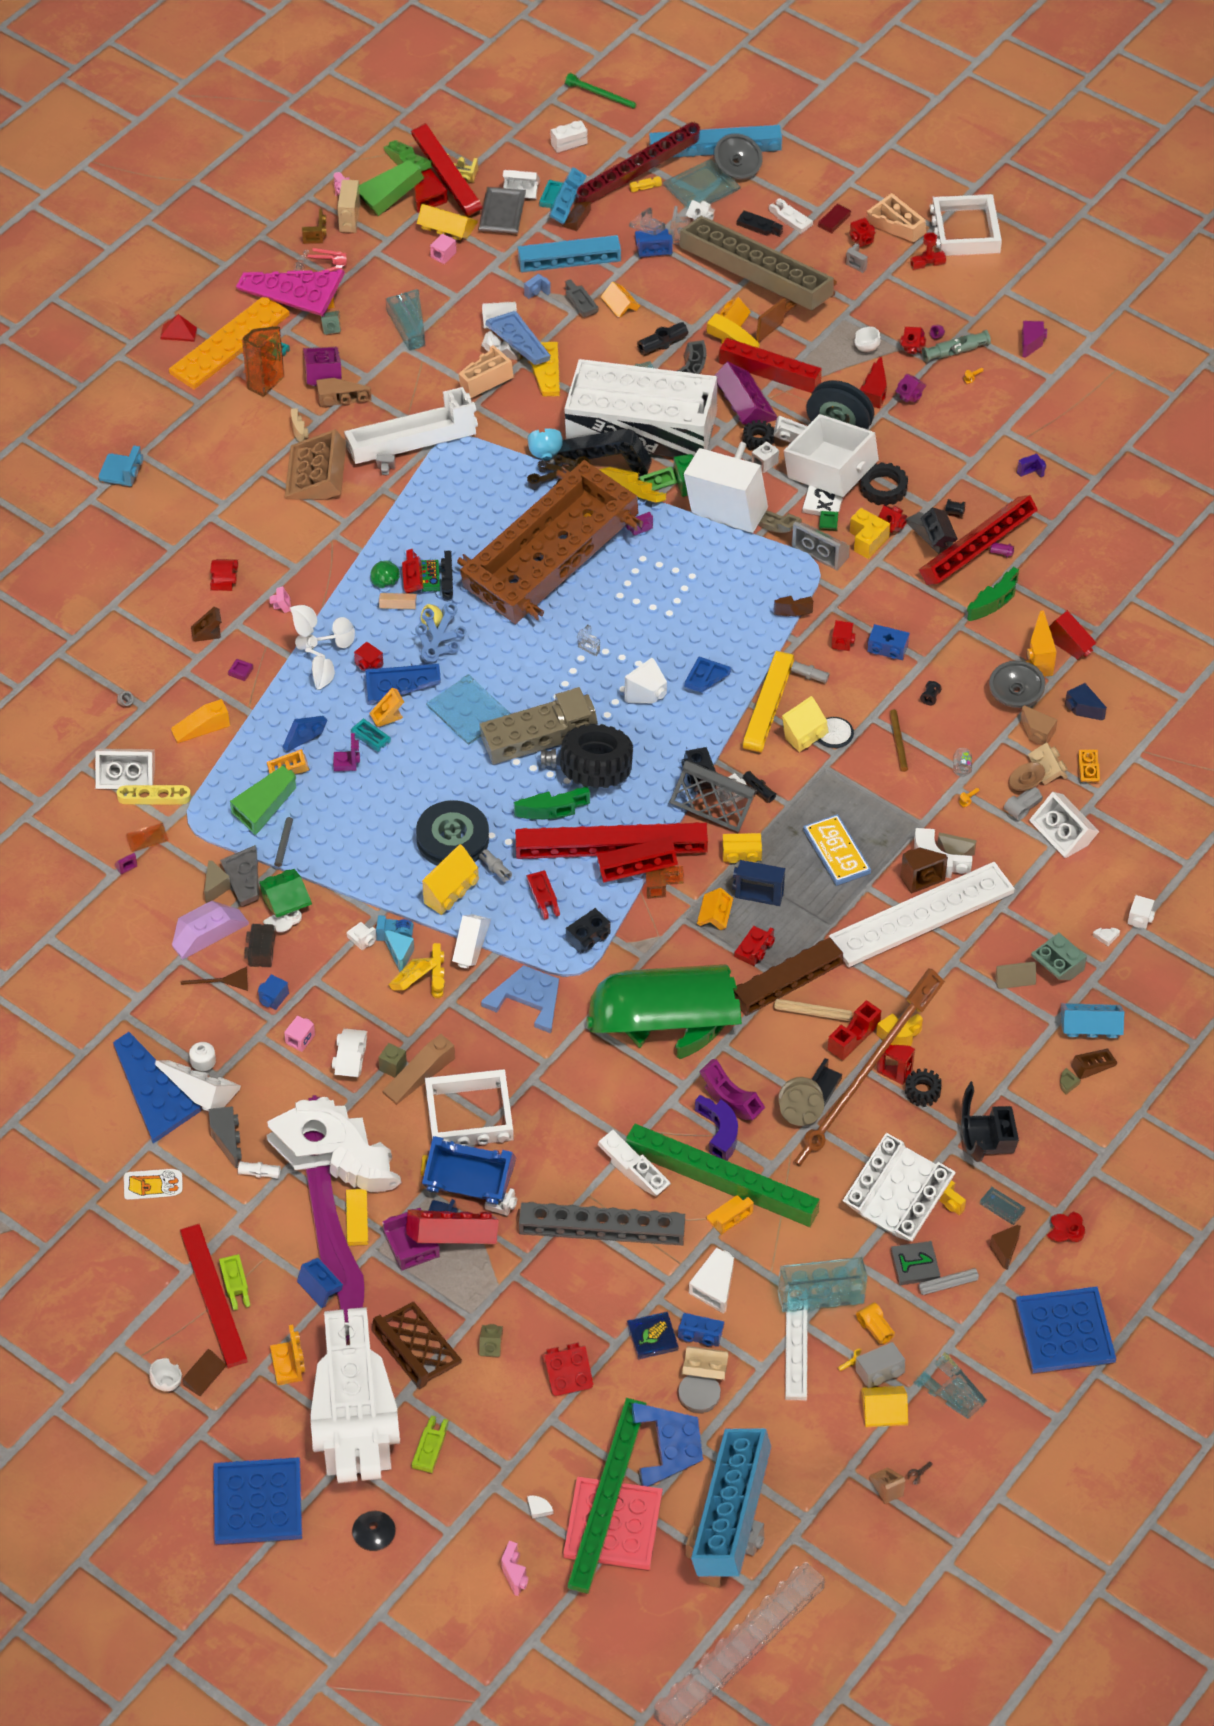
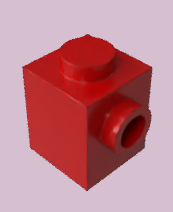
(843, 635)
(368, 657)

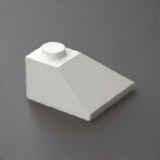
(645, 684)

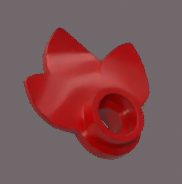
(1067, 1227)

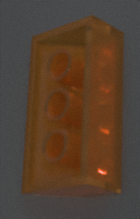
(263, 359)

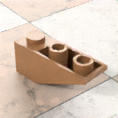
(338, 392)

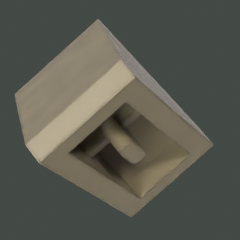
(216, 882)

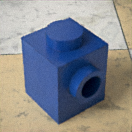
(273, 992)

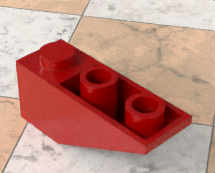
(875, 384)

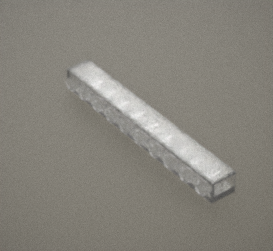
(739, 1647)

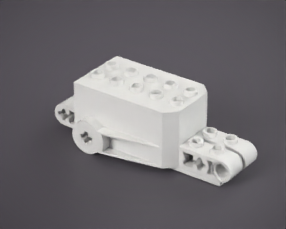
(353, 1402)

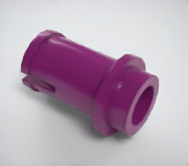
(1002, 549)

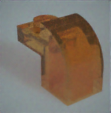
(658, 879)

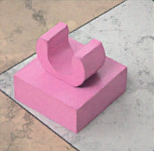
(281, 600)

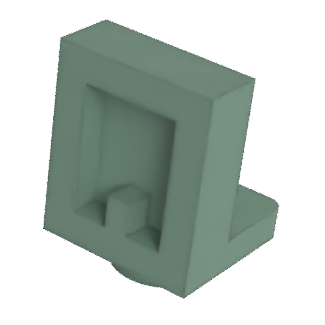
(331, 322)

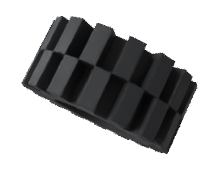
(758, 429)
(922, 1097)

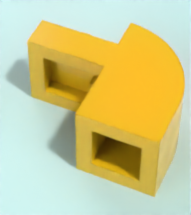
(905, 1036)

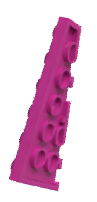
(297, 289)

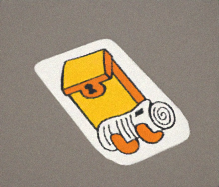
(152, 1184)

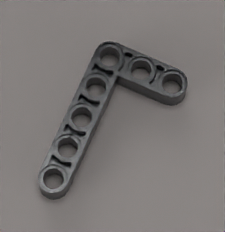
(607, 444)

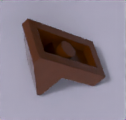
(207, 626)

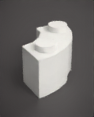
(350, 1052)

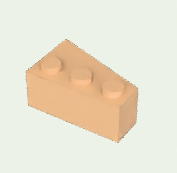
(897, 218)
(486, 373)

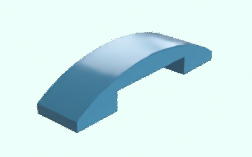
(566, 195)

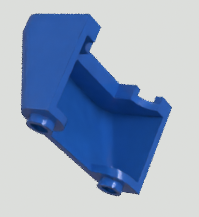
(468, 1170)

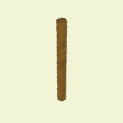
(898, 740)

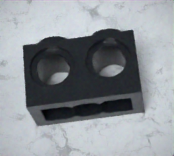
(701, 757)
(588, 930)

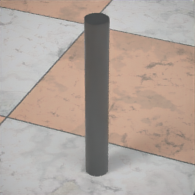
(283, 842)

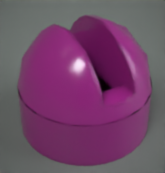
(937, 328)

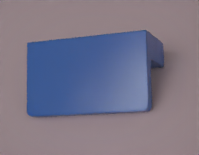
(318, 1281)

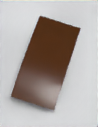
(788, 607)

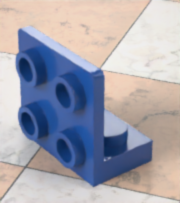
(654, 244)

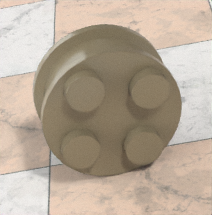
(801, 1101)

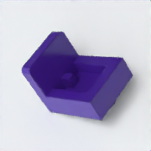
(1031, 464)

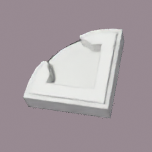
(1106, 936)
(539, 1507)

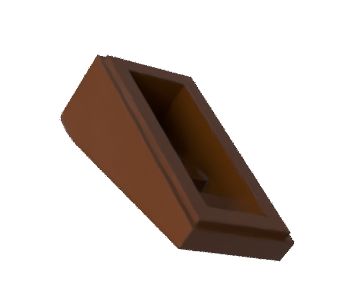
(1084, 1070)

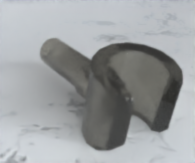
(919, 1473)

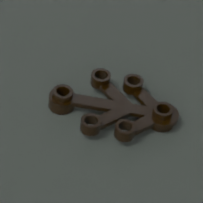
(535, 480)

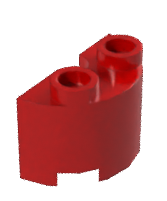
(223, 574)

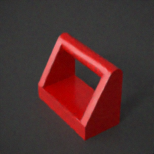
(904, 1055)

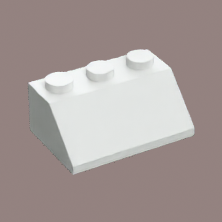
(124, 767)
(1063, 825)

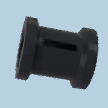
(955, 508)
(931, 693)

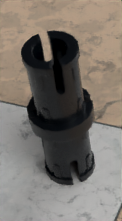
(766, 793)

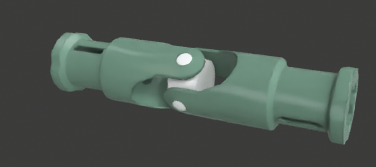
(958, 345)

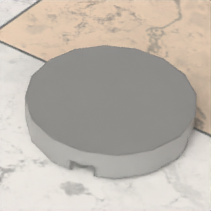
(699, 1393)

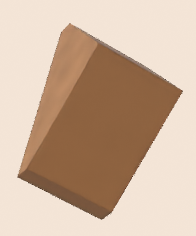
(888, 1484)

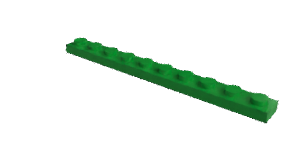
(605, 1500)

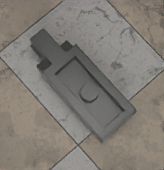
(580, 299)

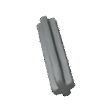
(948, 1281)

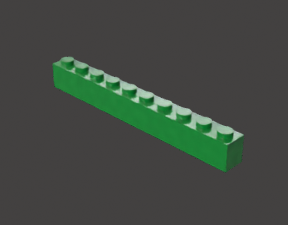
(724, 1175)

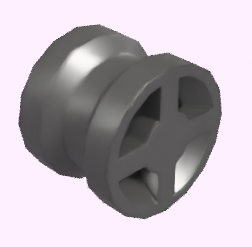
(548, 758)

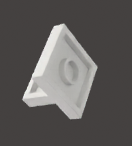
(522, 180)

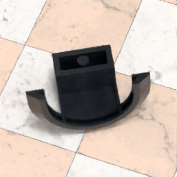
(987, 1133)

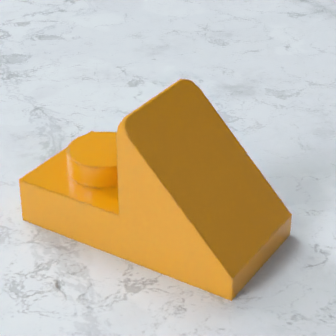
(388, 708)

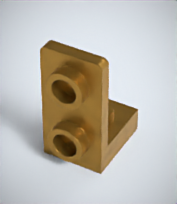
(315, 234)

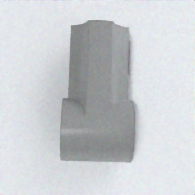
(1020, 805)

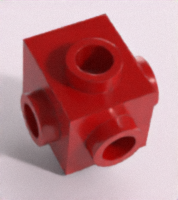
(862, 232)
(913, 339)
(894, 517)

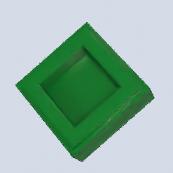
(828, 520)

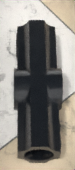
(662, 338)

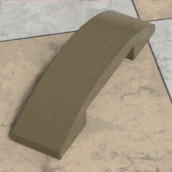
(778, 523)

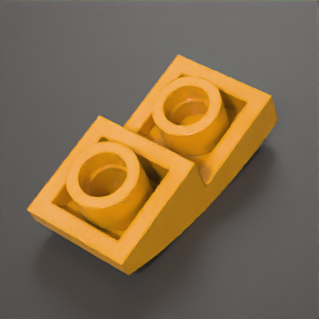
(1088, 766)

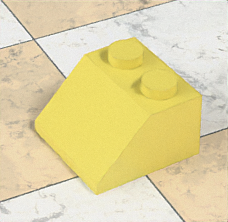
(804, 724)

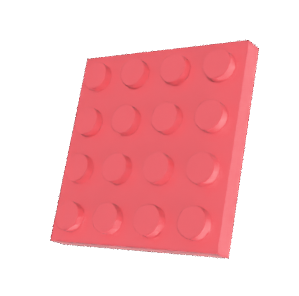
(631, 1529)

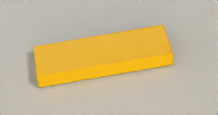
(357, 1217)

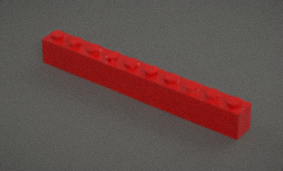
(594, 840)

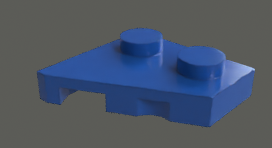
(705, 674)
(304, 731)

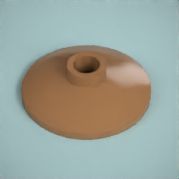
(1027, 776)

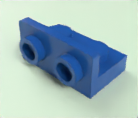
(700, 1330)

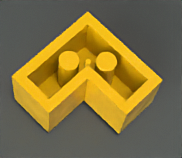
(869, 532)

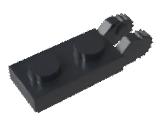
(447, 576)

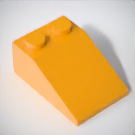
(1042, 648)

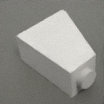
(470, 939)
(714, 1280)

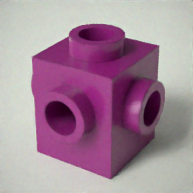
(910, 388)

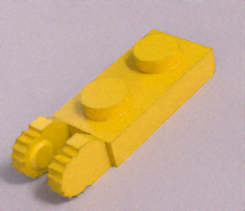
(437, 972)

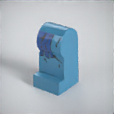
(402, 927)

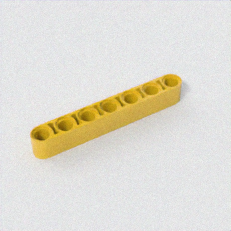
(768, 701)

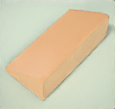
(397, 601)

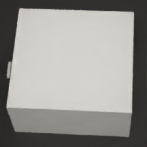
(831, 455)
(726, 490)

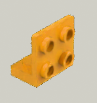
(288, 1359)

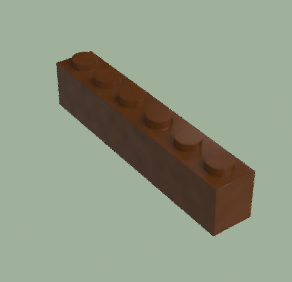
(788, 976)

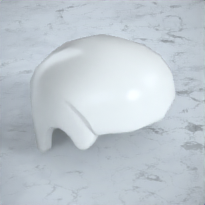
(867, 339)
(165, 1375)

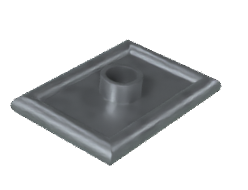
(502, 210)

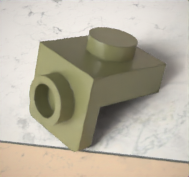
(490, 1340)

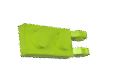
(234, 1279)
(430, 1446)

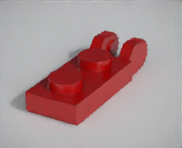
(543, 893)

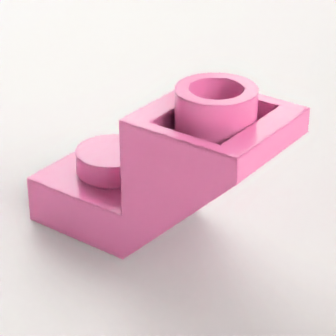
(514, 1573)

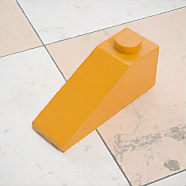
(204, 720)

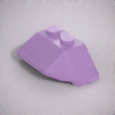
(206, 926)

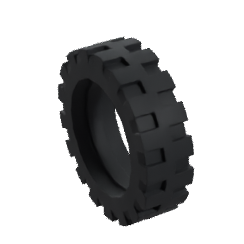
(884, 497)

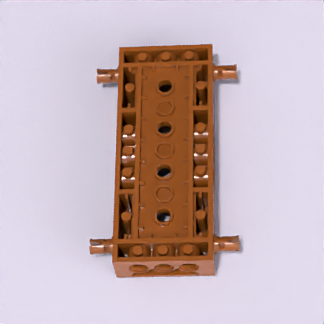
(538, 534)

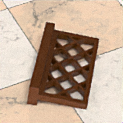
(400, 1349)

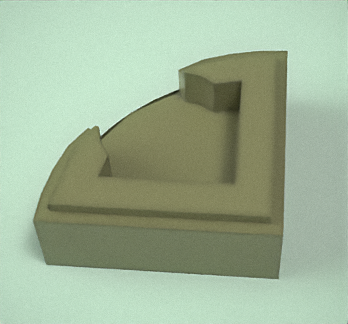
(1068, 1081)

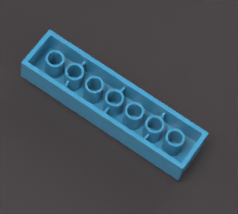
(731, 1502)

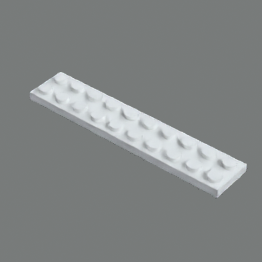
(922, 914)

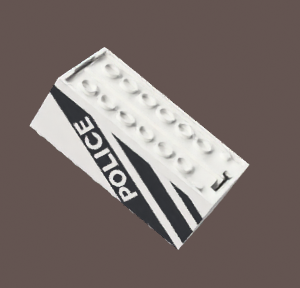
(664, 407)

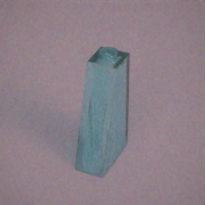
(407, 317)

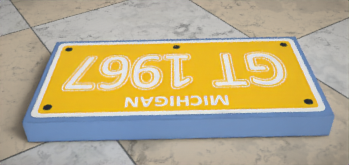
(837, 849)

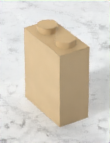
(349, 206)

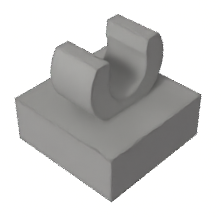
(385, 462)

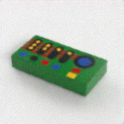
(430, 575)

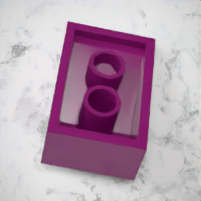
(321, 364)

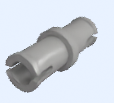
(810, 672)
(495, 865)

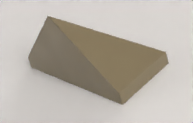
(956, 845)

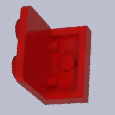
(568, 1369)

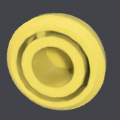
(437, 614)

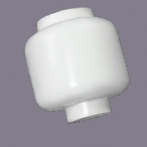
(202, 1056)

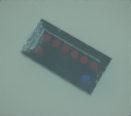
(1002, 1206)

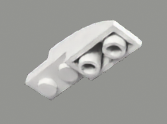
(632, 1165)

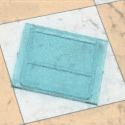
(701, 183)

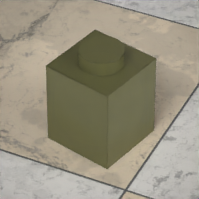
(392, 1060)

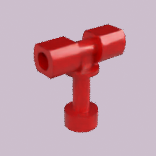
(928, 256)

